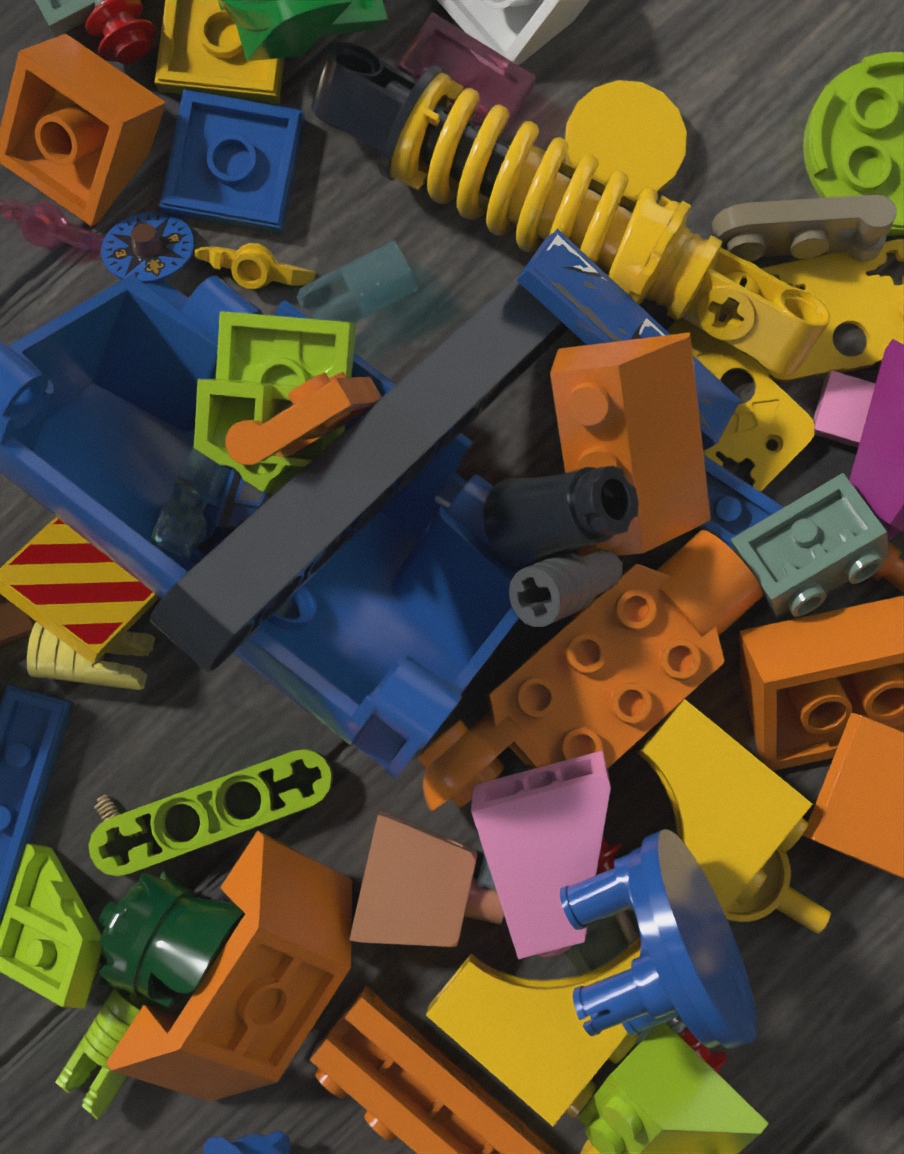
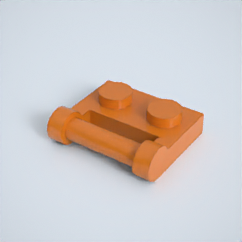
(317, 411)

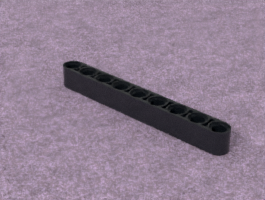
(353, 479)

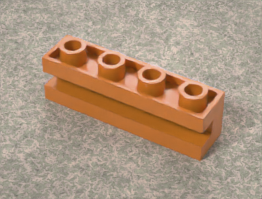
(414, 1086)

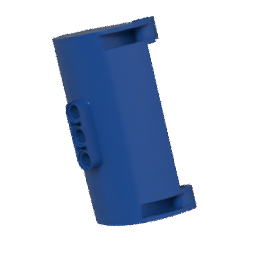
(377, 637)

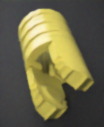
(55, 660)

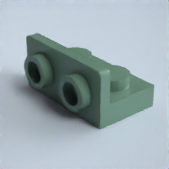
(813, 547)

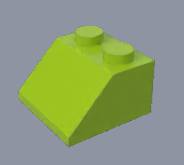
(668, 1104)

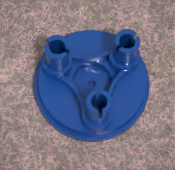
(686, 954)

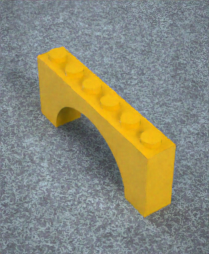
(731, 820)

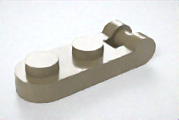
(806, 227)

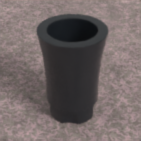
(557, 513)

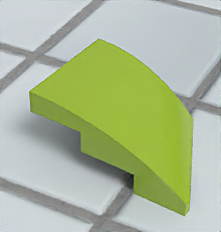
(255, 371)

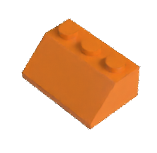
(637, 412)
(817, 671)

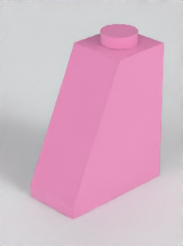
(540, 836)

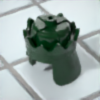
(163, 938)

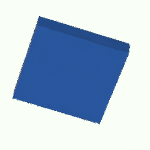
(232, 162)

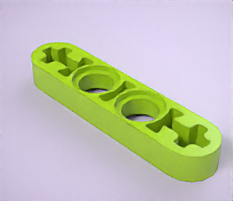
(210, 805)

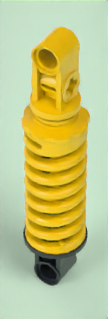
(533, 189)

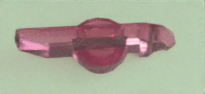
(47, 226)

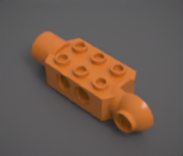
(602, 672)

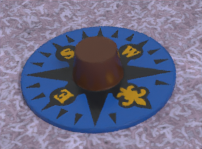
(148, 247)

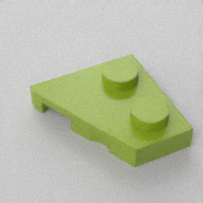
(47, 932)

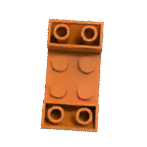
(260, 988)

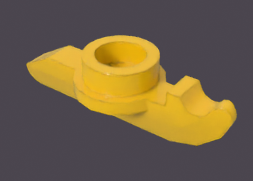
(254, 266)

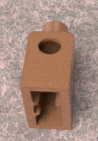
(419, 887)

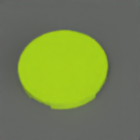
(858, 134)

